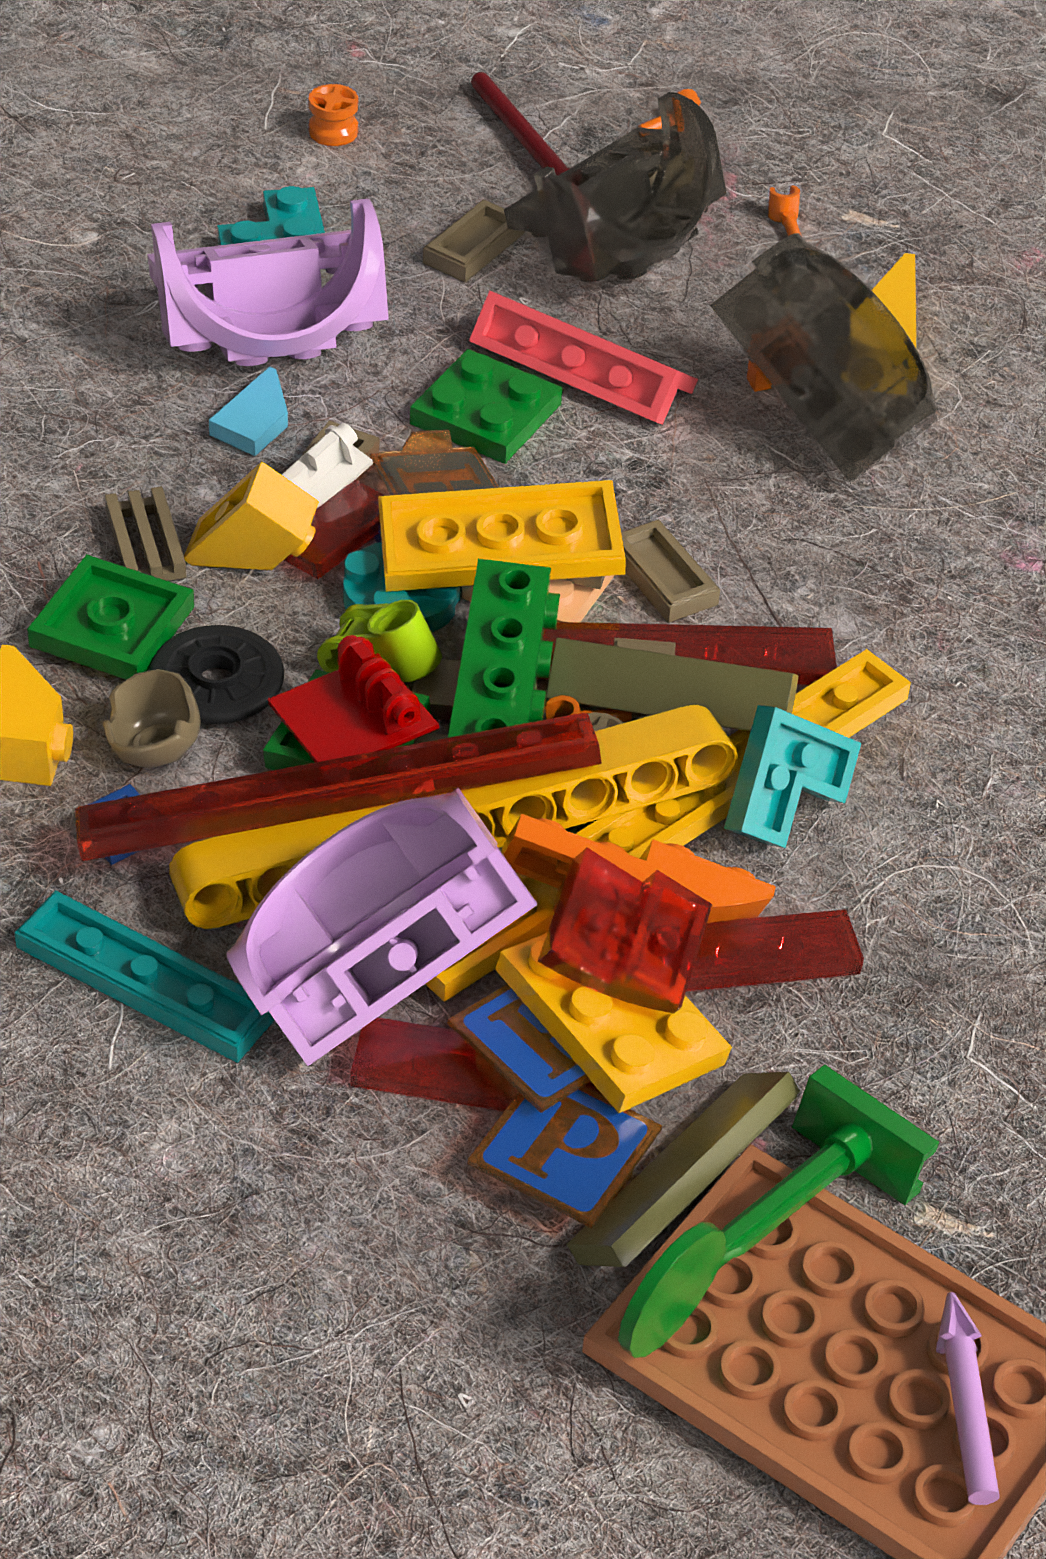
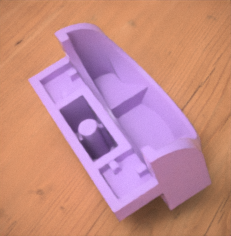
(269, 292)
(376, 916)

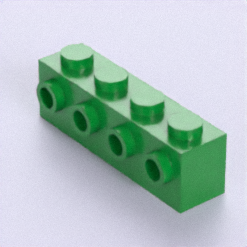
(505, 648)

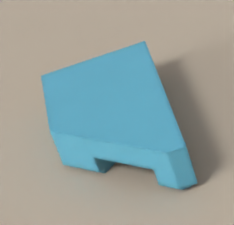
(253, 415)

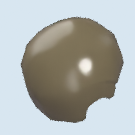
(152, 719)

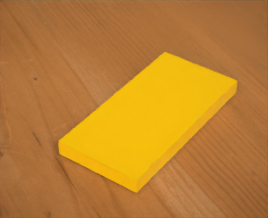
(441, 535)

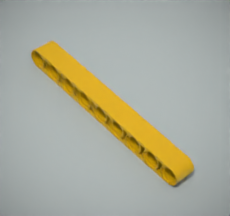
(641, 765)

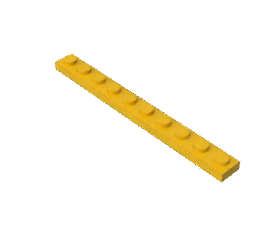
(839, 701)

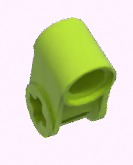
(396, 633)

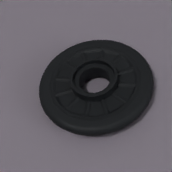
(249, 657)

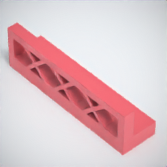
(579, 358)

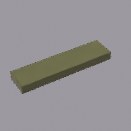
(662, 682)
(684, 1169)

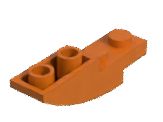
(546, 850)

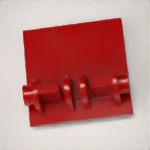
(353, 708)

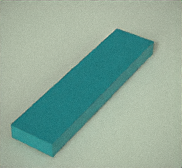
(143, 975)

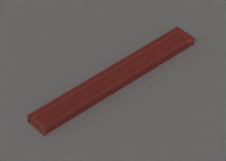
(335, 786)

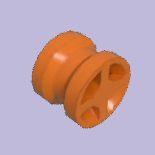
(333, 114)

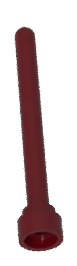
(517, 123)

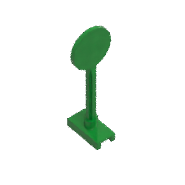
(852, 1136)

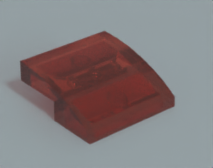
(626, 933)

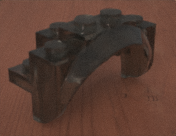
(606, 213)
(830, 354)

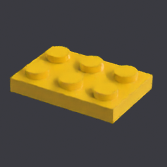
(619, 1045)

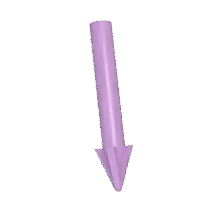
(958, 1344)

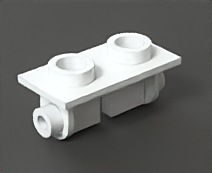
(329, 464)

